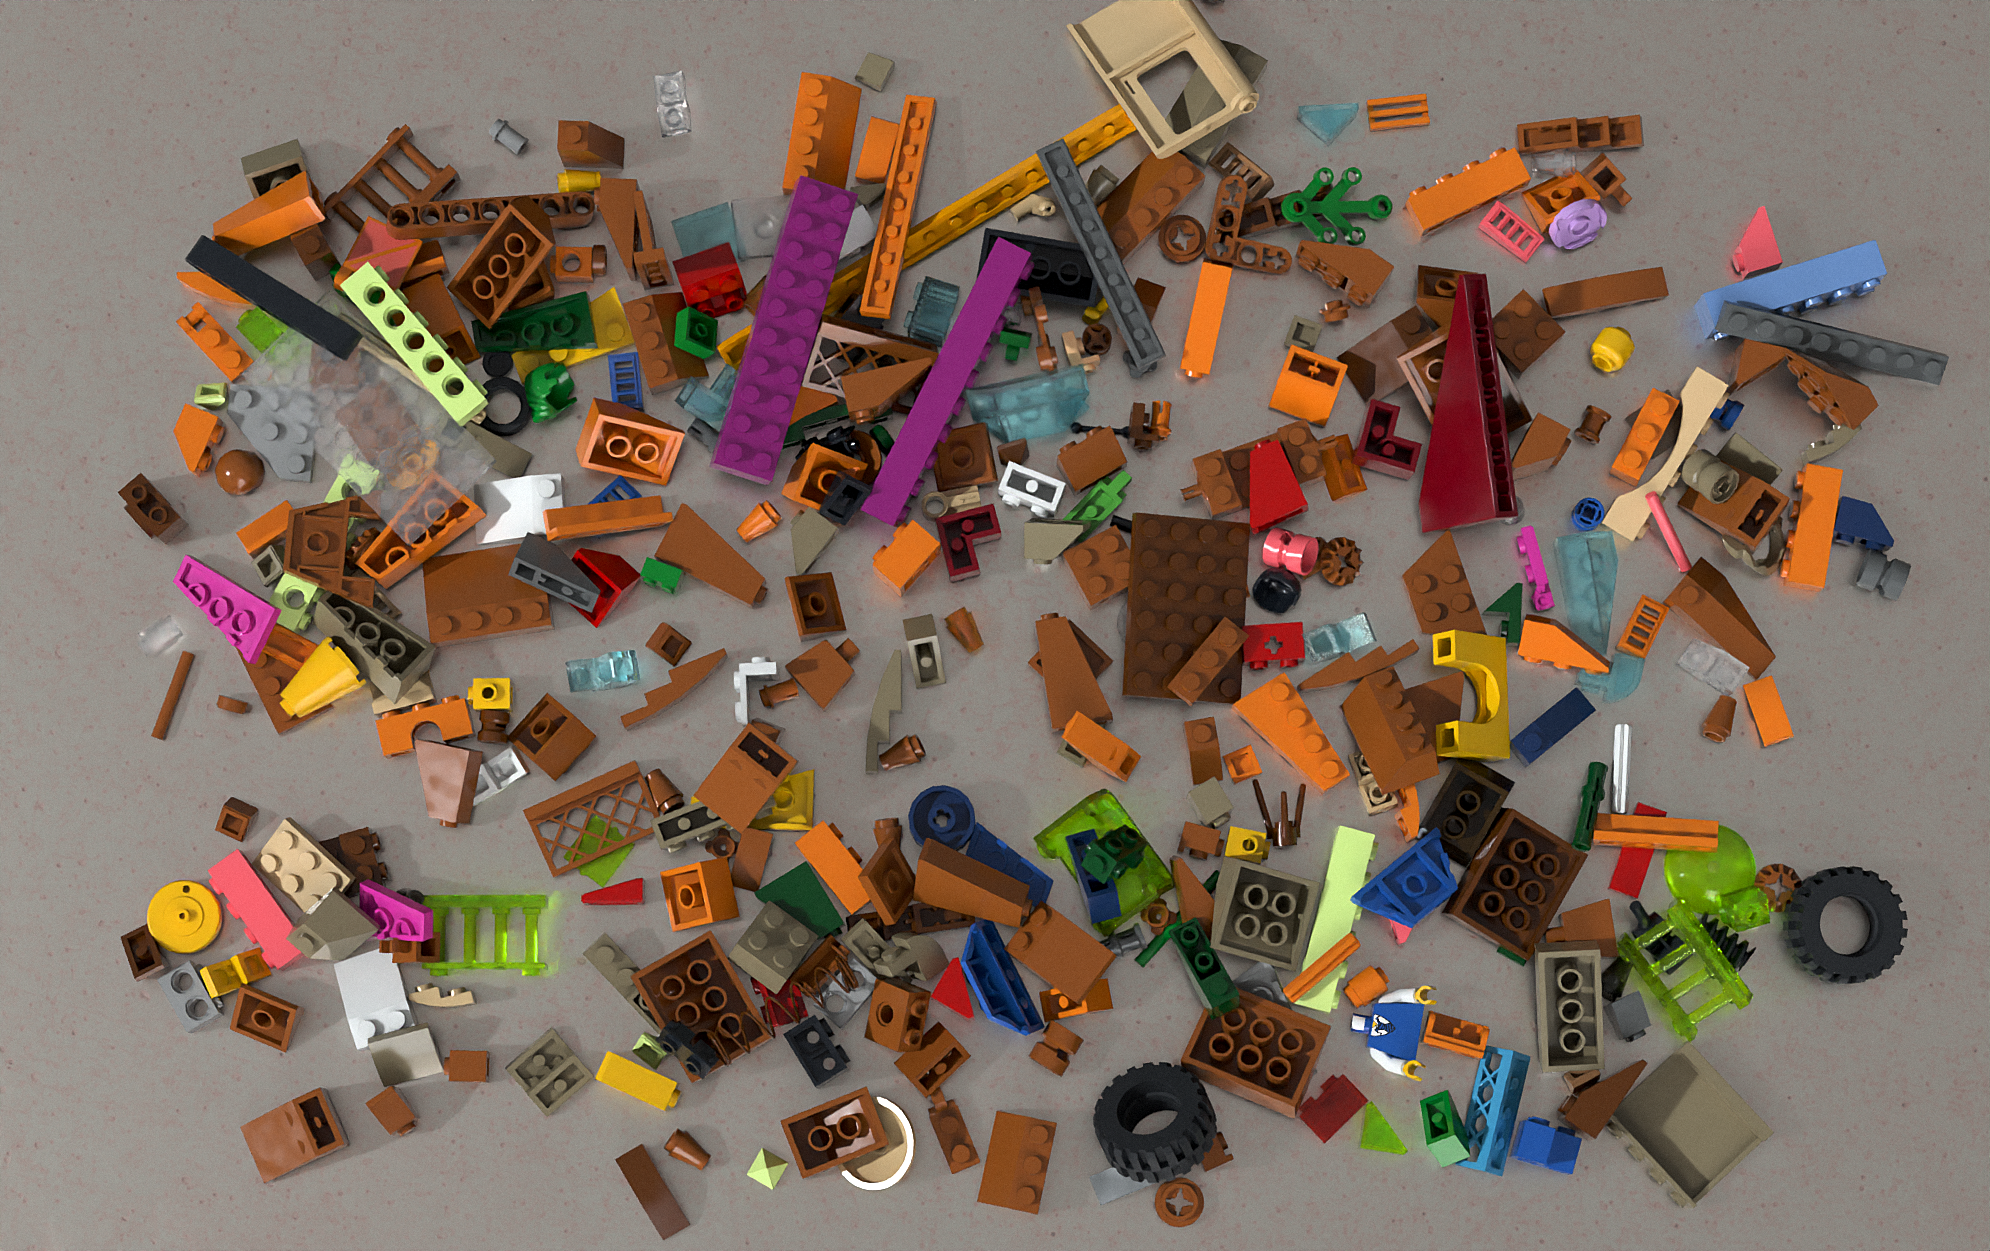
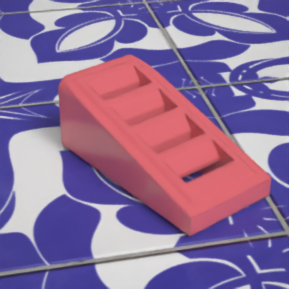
(1509, 216)

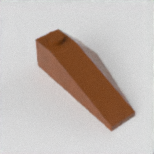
(1715, 611)

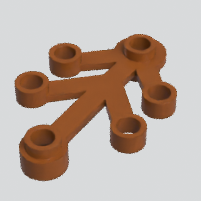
(1032, 306)

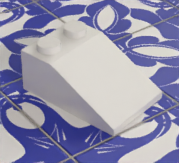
(516, 507)
(374, 996)

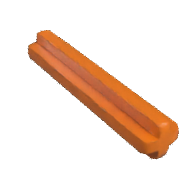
(1321, 967)

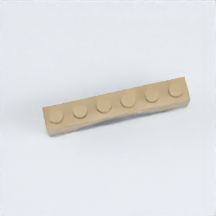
(1698, 400)

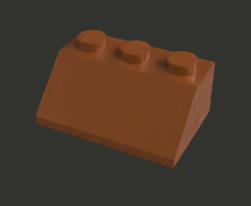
(653, 331)
(1540, 447)
(1017, 1162)

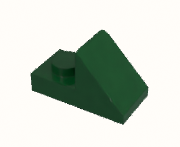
(1509, 606)

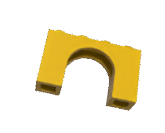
(1486, 665)

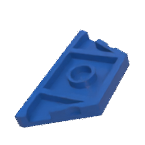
(1411, 884)

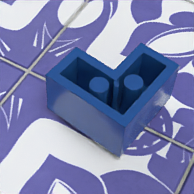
(1545, 1146)

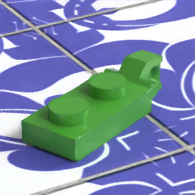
(1100, 503)

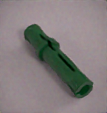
(1591, 795)

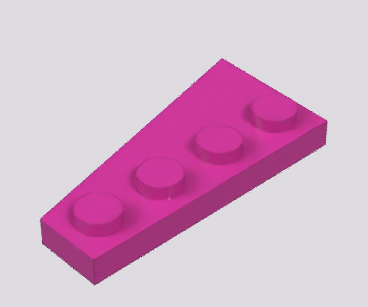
(229, 606)

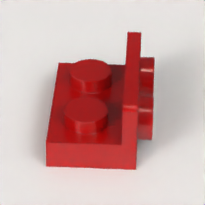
(777, 1014)

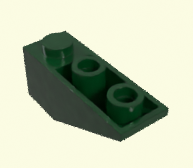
(1205, 969)

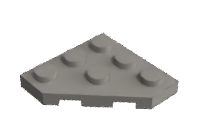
(271, 434)

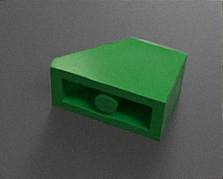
(1444, 1129)

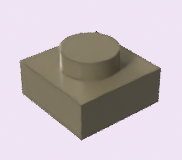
(1303, 333)

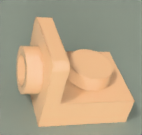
(1074, 350)

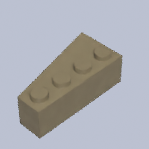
(375, 644)

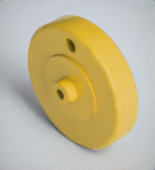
(184, 917)

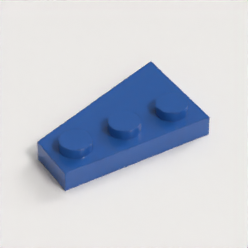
(999, 856)

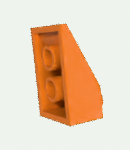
(628, 442)

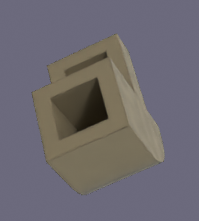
(915, 952)

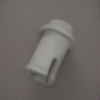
(508, 136)

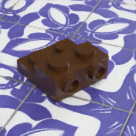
(358, 855)

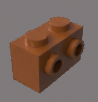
(935, 1062)

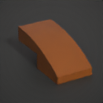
(751, 859)

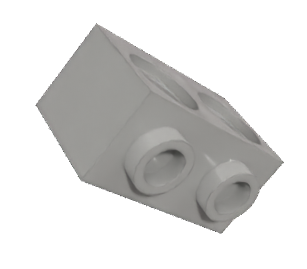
(184, 1001)
(852, 1001)

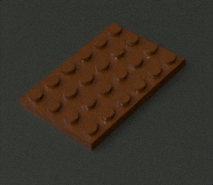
(1179, 590)

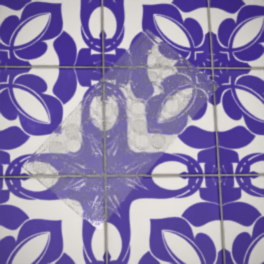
(372, 424)

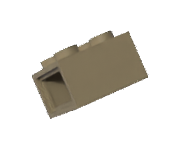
(772, 947)

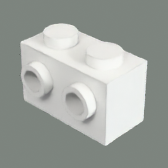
(1031, 489)

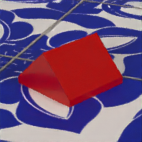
(953, 993)

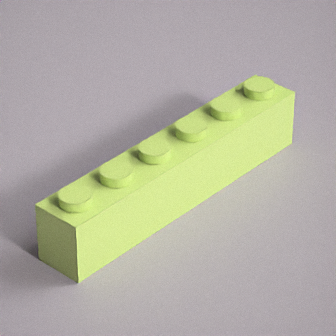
(1336, 912)

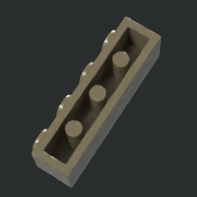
(694, 821)

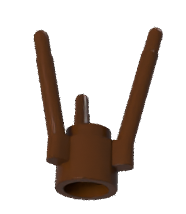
(1284, 832)

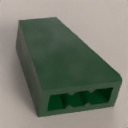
(805, 900)

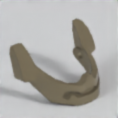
(1763, 566)

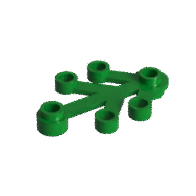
(1333, 208)

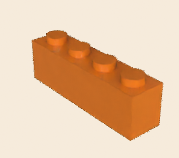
(1467, 191)
(1812, 527)

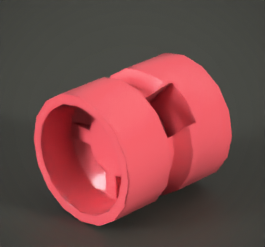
(1290, 551)

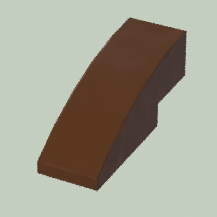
(652, 1191)

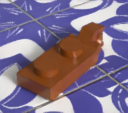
(952, 1133)

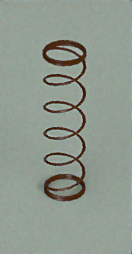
(848, 976)

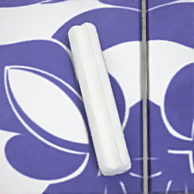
(1621, 769)

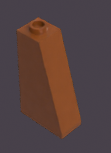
(709, 559)
(1067, 675)
(968, 886)

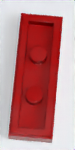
(1633, 862)

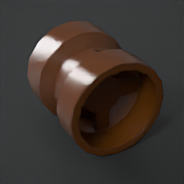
(493, 727)

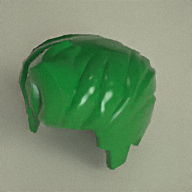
(548, 390)

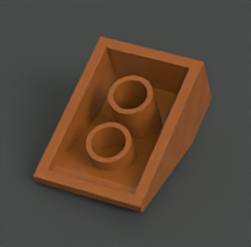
(619, 212)
(877, 390)
(1060, 952)
(834, 1133)

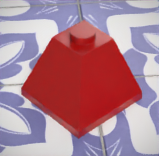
(611, 576)

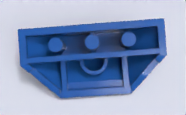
(997, 981)

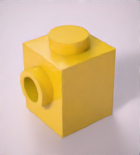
(491, 694)
(1247, 845)

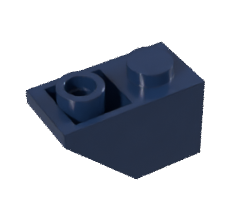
(1860, 523)

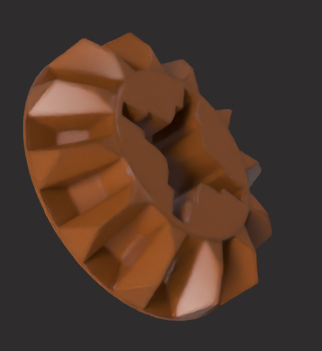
(1188, 226)
(360, 546)
(1331, 564)
(1770, 875)
(1190, 1192)

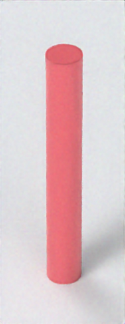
(1668, 531)

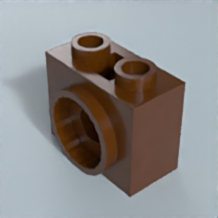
(151, 509)

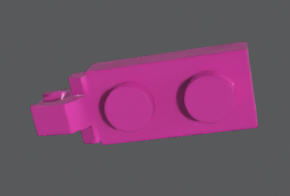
(1535, 571)

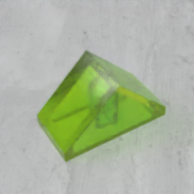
(1377, 1133)

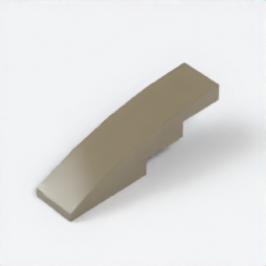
(887, 702)

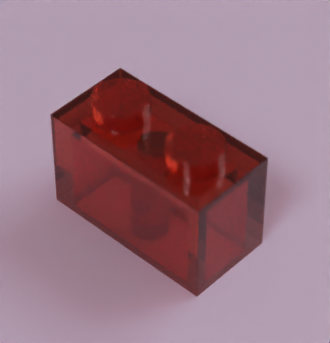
(1331, 1108)

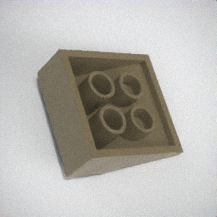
(1261, 913)

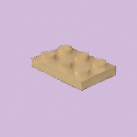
(301, 866)

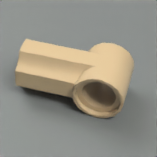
(952, 500)

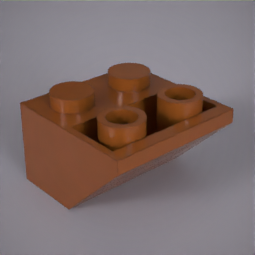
(1091, 459)

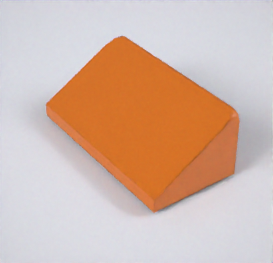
(1342, 476)

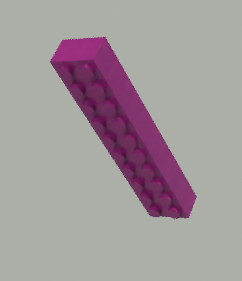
(783, 330)
(947, 382)

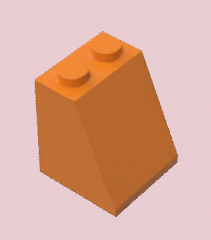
(437, 307)

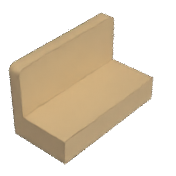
(420, 693)

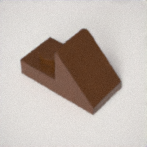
(143, 953)

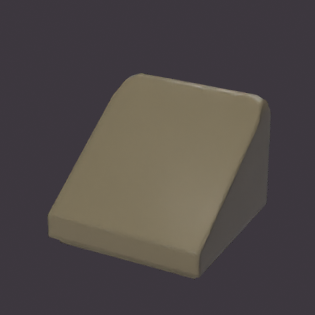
(875, 71)
(869, 194)
(270, 564)

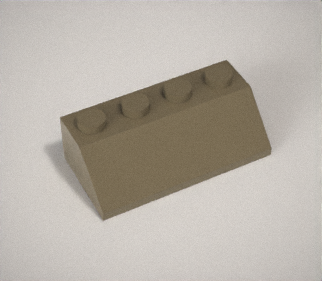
(1201, 101)

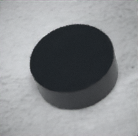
(497, 364)

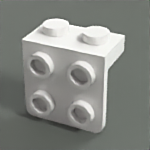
(759, 670)

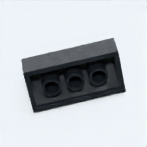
(1058, 269)

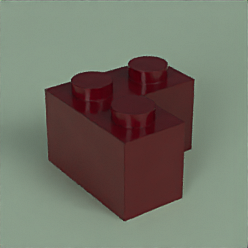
(1379, 448)
(959, 534)

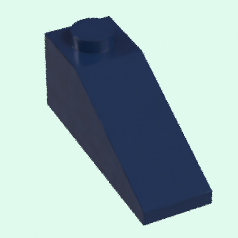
(1551, 727)
(1099, 898)

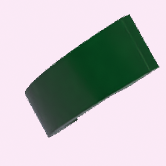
(823, 417)

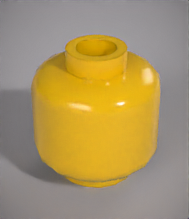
(1612, 349)

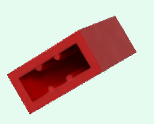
(1273, 488)

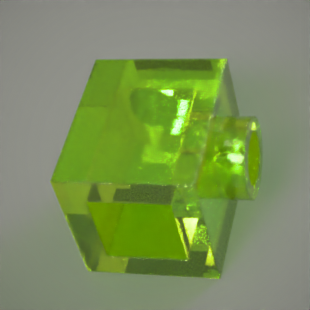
(1744, 908)

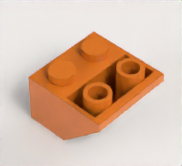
(1308, 385)

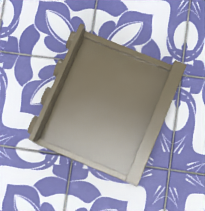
(1687, 1125)

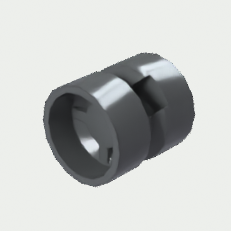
(1883, 574)

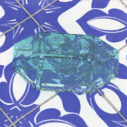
(1030, 404)

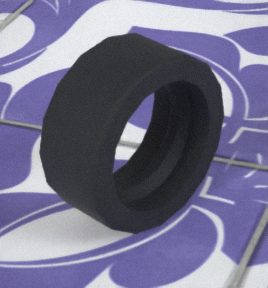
(524, 415)

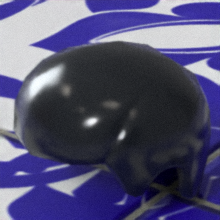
(1276, 590)

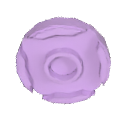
(1577, 223)

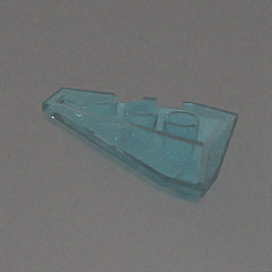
(1588, 579)

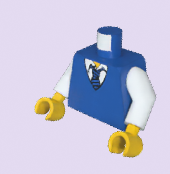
(1395, 1029)

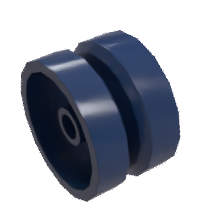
(939, 802)

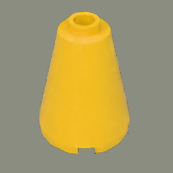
(320, 681)

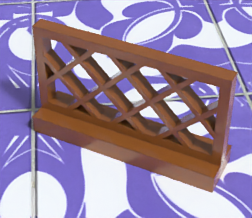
(652, 261)
(870, 339)
(583, 794)

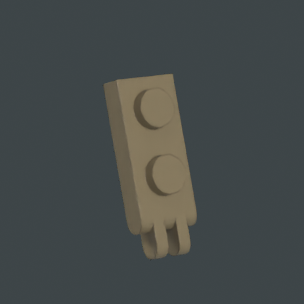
(868, 947)

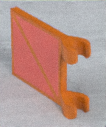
(380, 249)

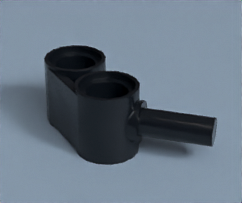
(1661, 946)

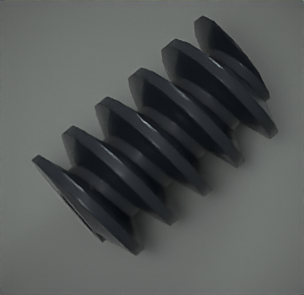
(1734, 952)

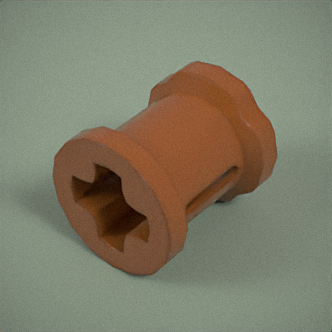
(1592, 424)

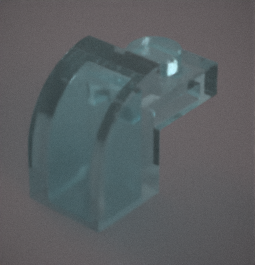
(707, 402)
(1339, 638)
(604, 672)
(1621, 681)

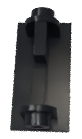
(837, 440)
(675, 1041)

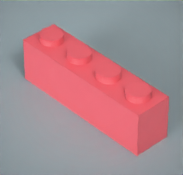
(257, 907)

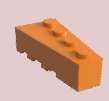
(391, 558)
(1289, 727)

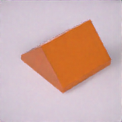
(1555, 194)

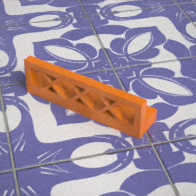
(605, 518)
(1656, 833)

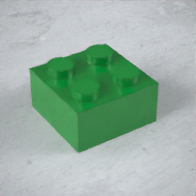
(696, 332)
(662, 575)

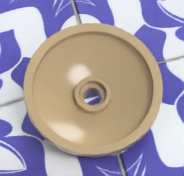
(890, 1163)

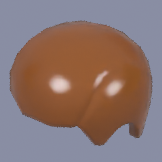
(239, 472)

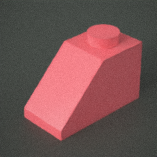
(1757, 249)

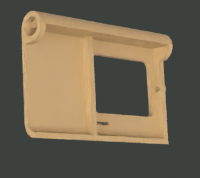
(1144, 33)

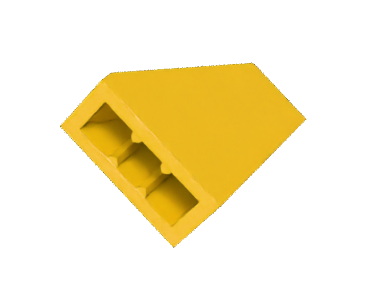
(638, 1081)

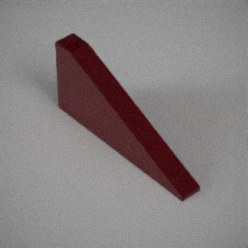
(1468, 450)

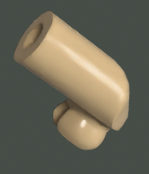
(1034, 204)

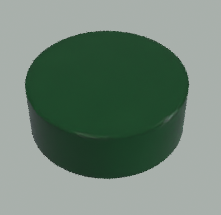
(883, 438)

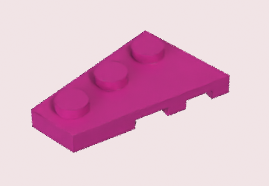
(395, 913)

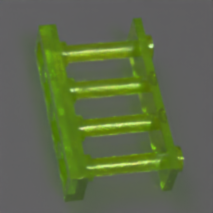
(470, 908)
(1697, 942)

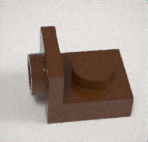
(1137, 424)

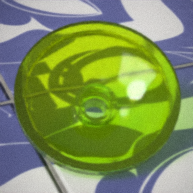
(1689, 877)

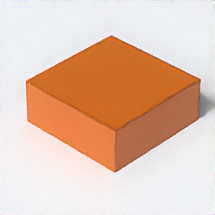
(1242, 764)

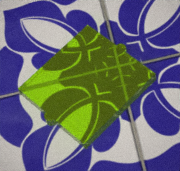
(604, 867)

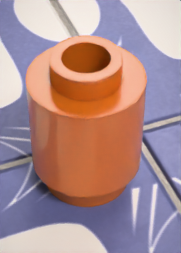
(1366, 986)

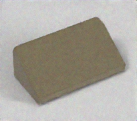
(1749, 459)

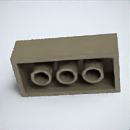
(1569, 1006)

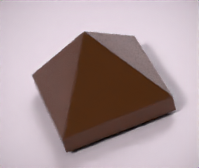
(1013, 451)

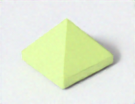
(210, 395)
(649, 1050)
(767, 1168)

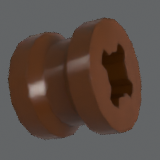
(1099, 335)

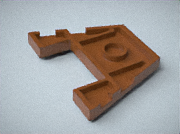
(318, 547)

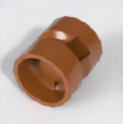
(1056, 1048)

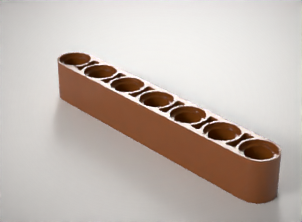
(474, 210)

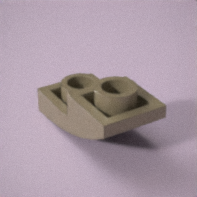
(1836, 440)

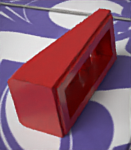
(624, 893)

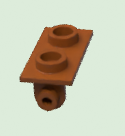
(822, 957)

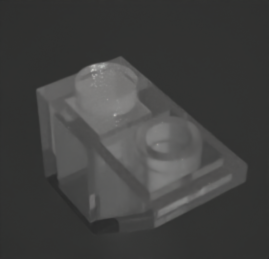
(1713, 666)

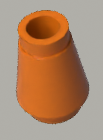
(759, 521)

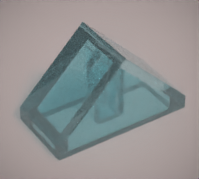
(1327, 120)

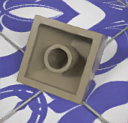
(332, 928)

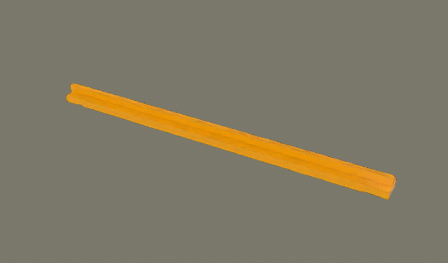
(964, 214)

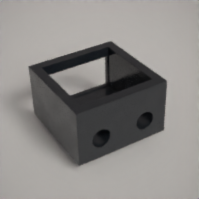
(813, 1055)

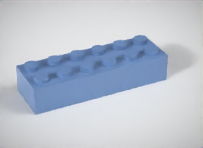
(1799, 286)

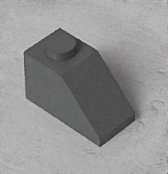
(1628, 1016)

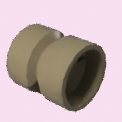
(1710, 476)

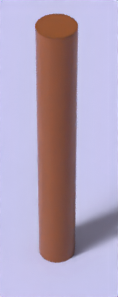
(172, 695)

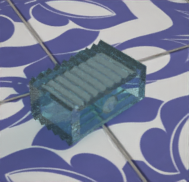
(933, 310)

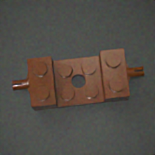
(1225, 475)

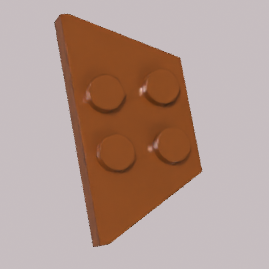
(1442, 591)

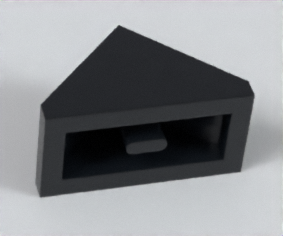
(844, 498)

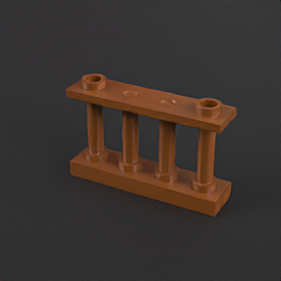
(441, 181)

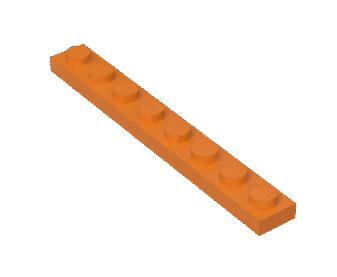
(898, 207)

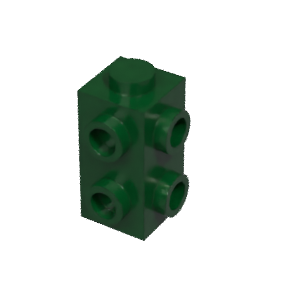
(1114, 853)

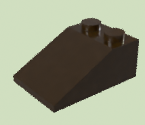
(1466, 808)

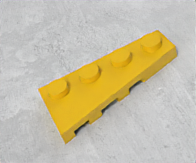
(611, 334)

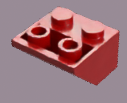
(711, 281)

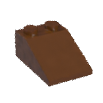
(1373, 360)
(1593, 1106)

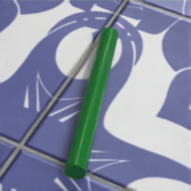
(1160, 940)

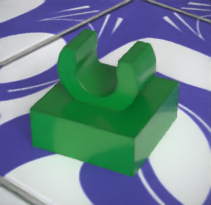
(1015, 340)

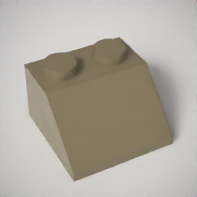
(273, 167)

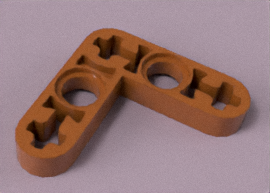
(1235, 244)

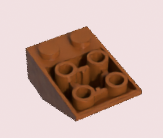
(1350, 268)
(1831, 390)
(1745, 515)
(745, 777)
(294, 1134)

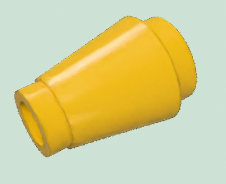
(578, 180)

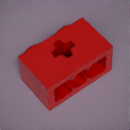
(1284, 634)

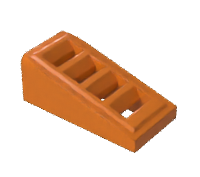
(1632, 649)

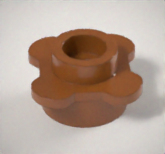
(1335, 311)
(715, 845)
(1158, 925)

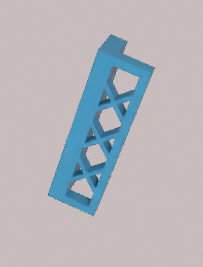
(1499, 1110)

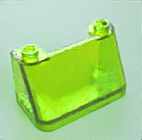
(1136, 887)

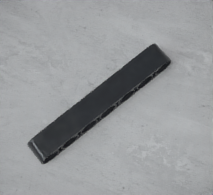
(274, 297)

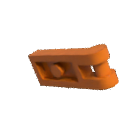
(216, 343)

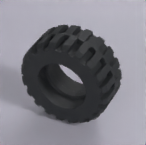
(1883, 915)
(1168, 1150)

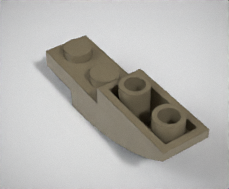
(617, 970)

